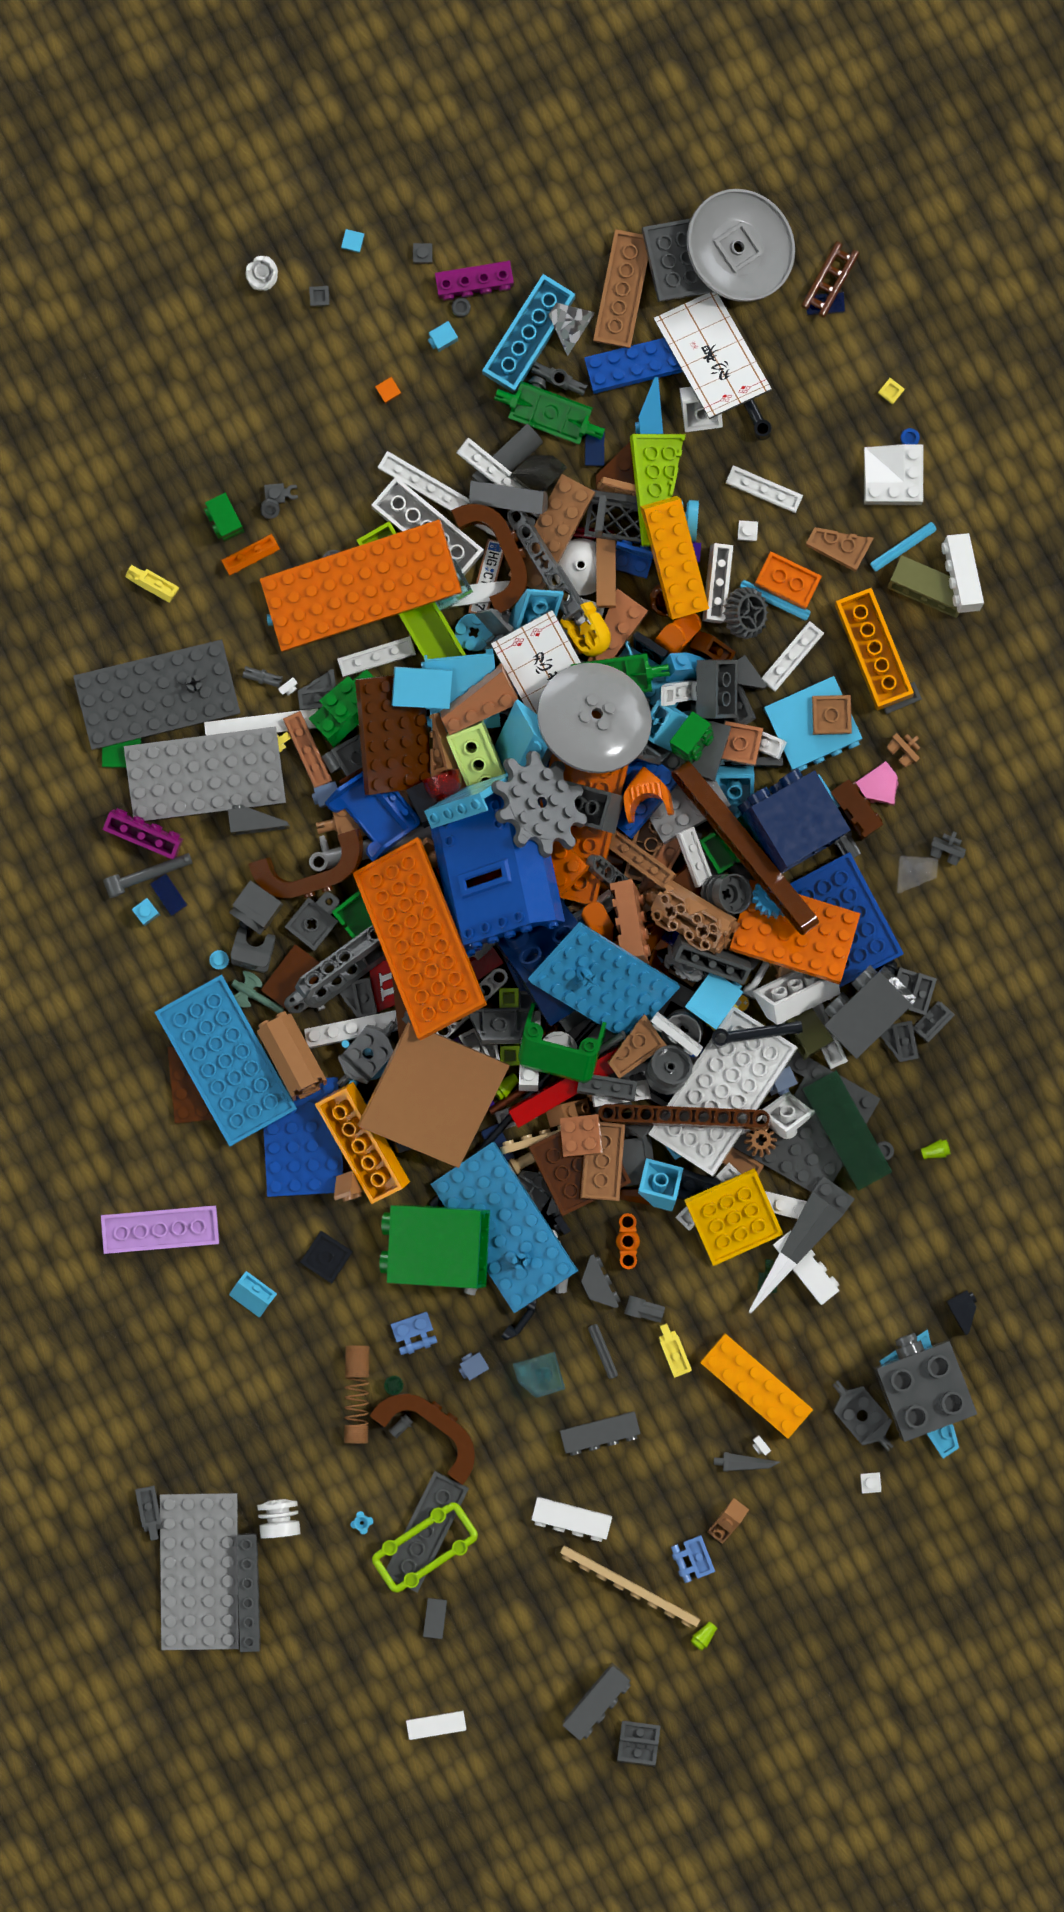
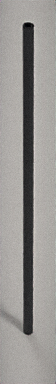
(508, 1119)

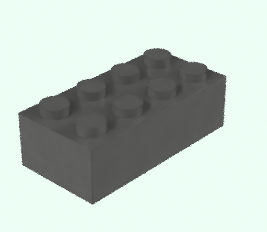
(596, 1701)

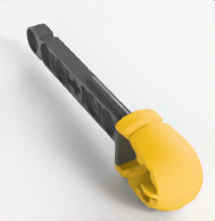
(593, 643)

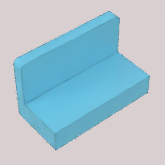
(252, 1294)

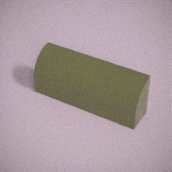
(923, 585)
(814, 1034)

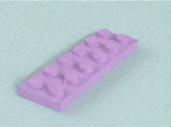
(160, 1229)

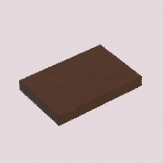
(286, 976)

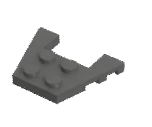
(502, 1024)

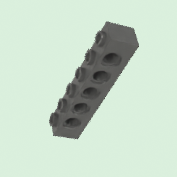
(248, 1592)

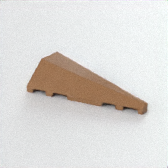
(441, 754)

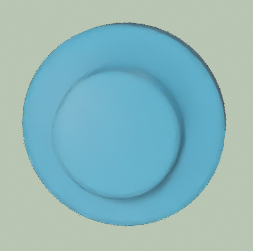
(219, 959)

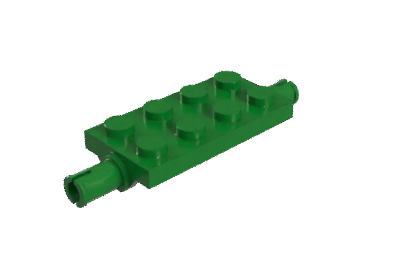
(550, 412)
(636, 668)

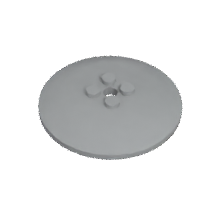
(759, 229)
(589, 742)

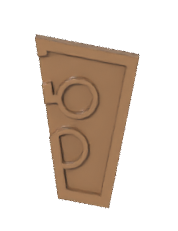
(840, 547)
(636, 1047)

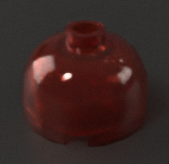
(443, 784)

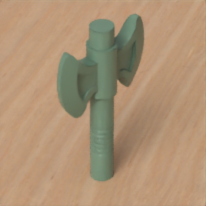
(247, 990)

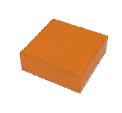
(388, 390)

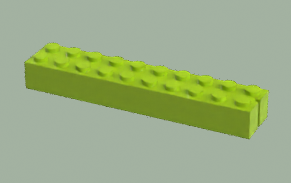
(424, 624)

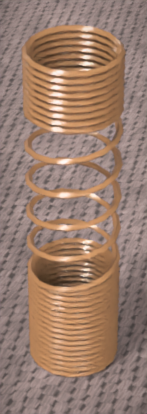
(356, 1366)

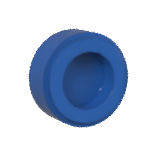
(909, 436)

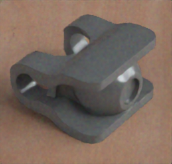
(252, 957)

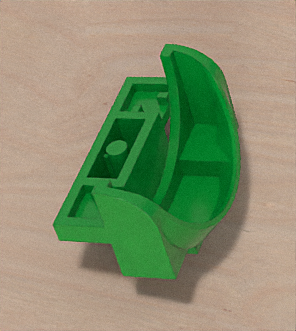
(339, 710)

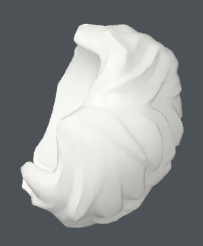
(262, 273)

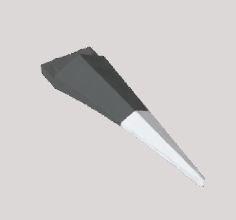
(822, 1210)

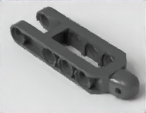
(363, 954)

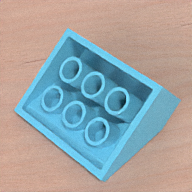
(520, 736)

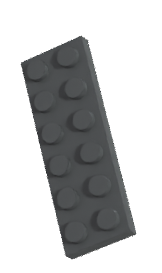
(424, 1546)

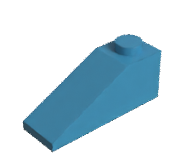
(650, 416)
(681, 666)

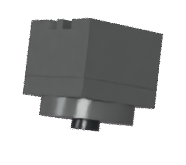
(255, 908)

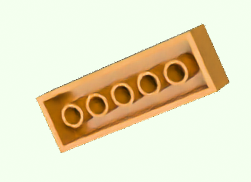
(674, 557)
(874, 649)
(365, 1151)
(756, 1385)

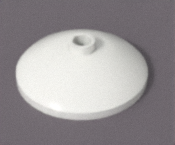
(581, 578)

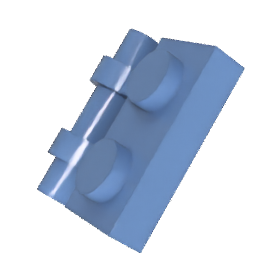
(412, 1327)
(698, 1556)

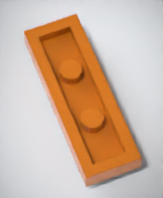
(250, 554)

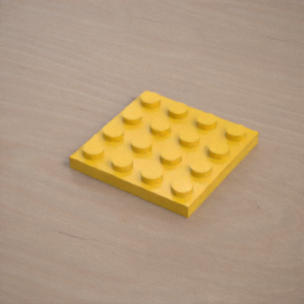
(733, 1217)

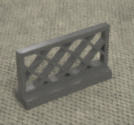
(618, 501)

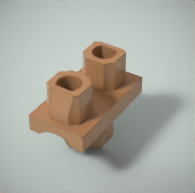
(898, 743)

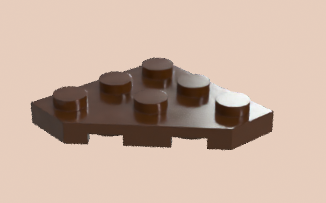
(619, 467)

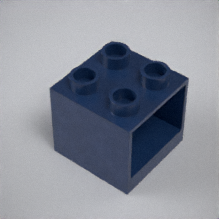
(793, 820)
(526, 954)

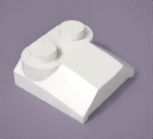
(787, 1115)

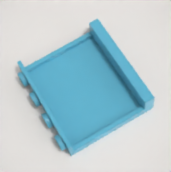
(466, 672)
(794, 723)
(462, 804)

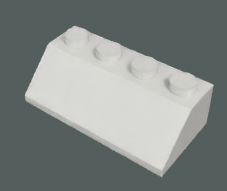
(793, 995)

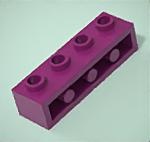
(474, 280)
(143, 834)

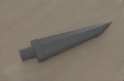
(736, 1462)

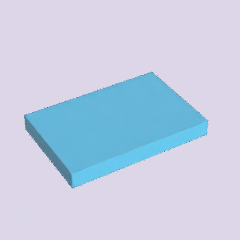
(421, 687)

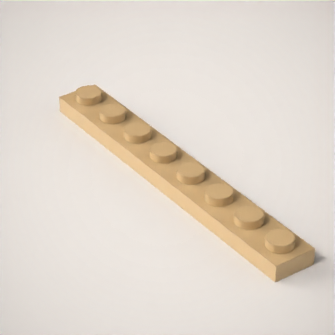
(636, 1590)

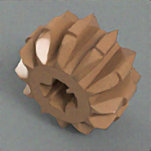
(765, 1146)

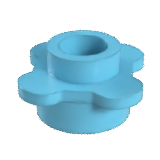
(361, 1517)

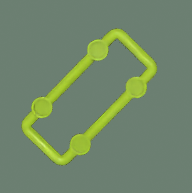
(391, 1546)

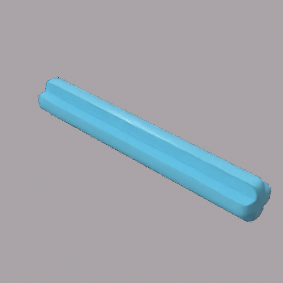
(903, 546)
(778, 602)

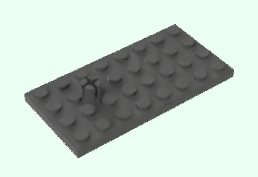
(156, 694)

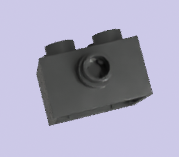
(924, 1388)

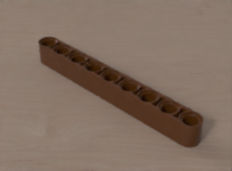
(693, 1121)

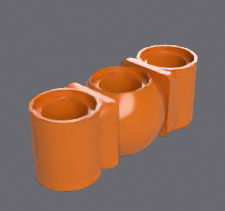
(624, 1231)

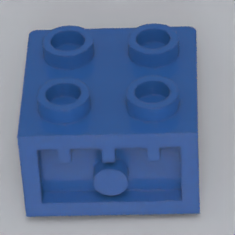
(633, 559)

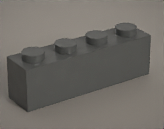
(726, 964)
(600, 1432)

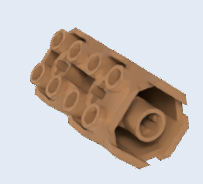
(693, 917)
(291, 1056)

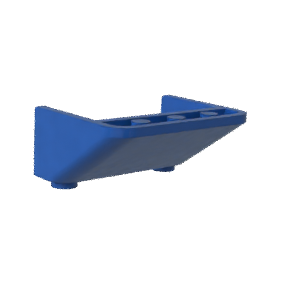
(382, 816)

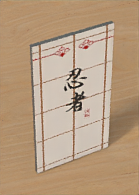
(712, 354)
(535, 656)

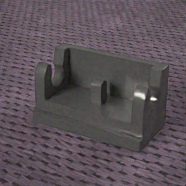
(933, 1021)

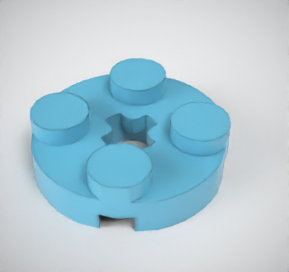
(463, 629)

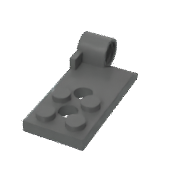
(345, 757)

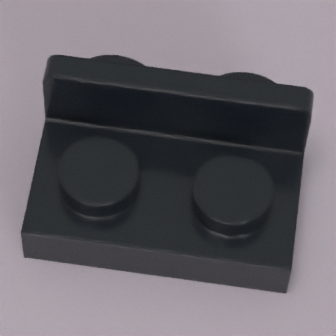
(694, 1183)

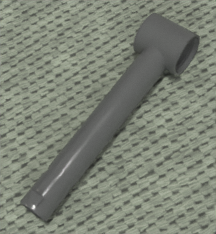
(116, 886)

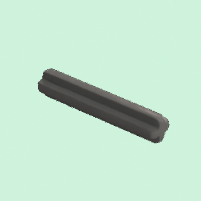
(603, 1351)

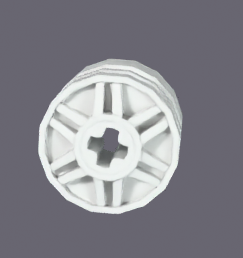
(278, 1519)

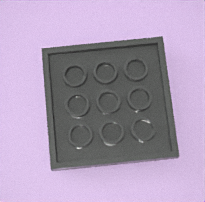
(670, 261)

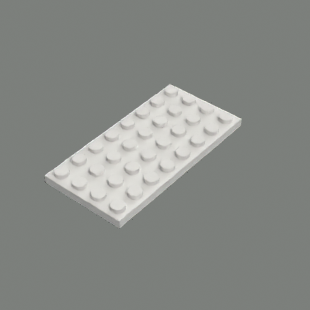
(728, 1079)

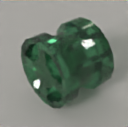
(395, 1386)

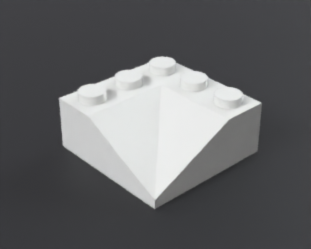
(893, 475)

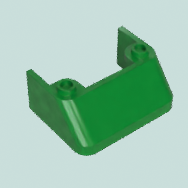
(556, 1058)

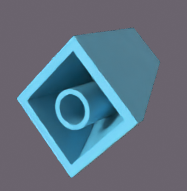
(714, 999)

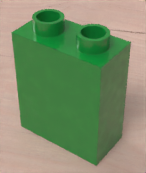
(436, 1246)

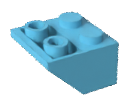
(665, 724)

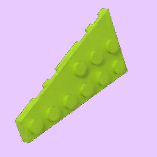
(655, 469)

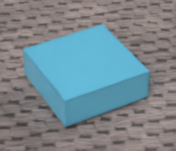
(352, 241)

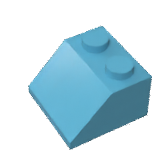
(660, 1184)

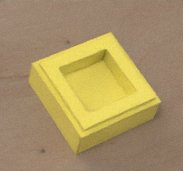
(891, 391)

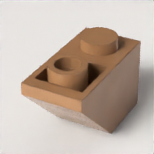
(566, 1110)
(347, 1187)
(728, 1520)

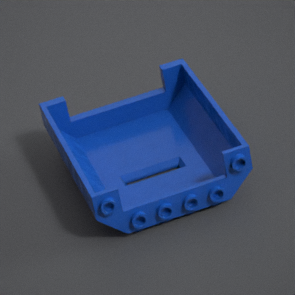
(506, 905)

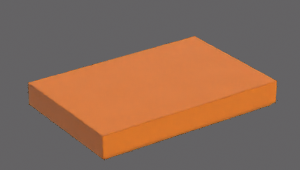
(787, 580)

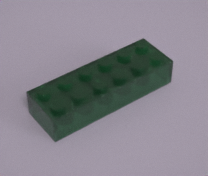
(846, 1130)

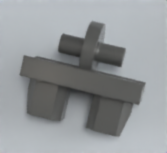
(956, 852)

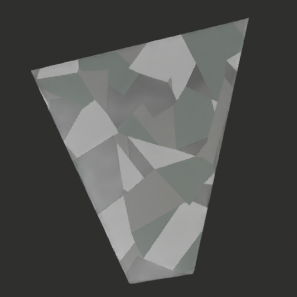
(569, 324)

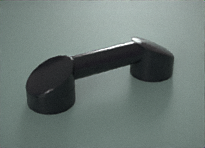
(511, 1332)

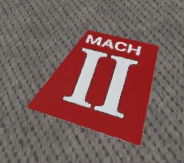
(382, 986)

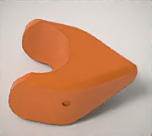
(679, 633)
(642, 787)
(598, 919)

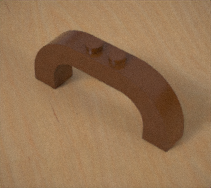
(483, 515)
(351, 857)
(445, 1422)

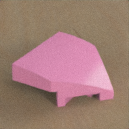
(879, 785)

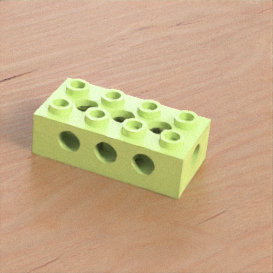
(485, 752)

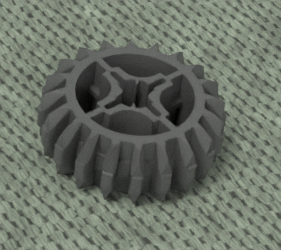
(745, 612)

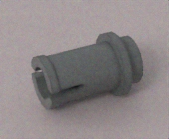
(398, 1428)

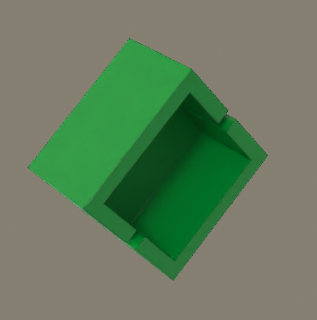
(226, 521)
(692, 738)
(718, 853)
(354, 915)

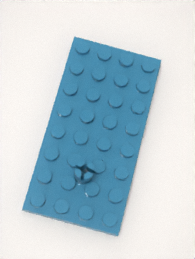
(603, 980)
(225, 1060)
(522, 1248)

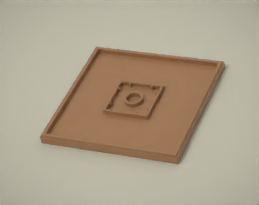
(433, 1095)

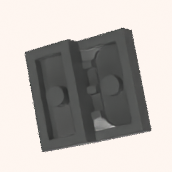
(920, 986)
(638, 1743)

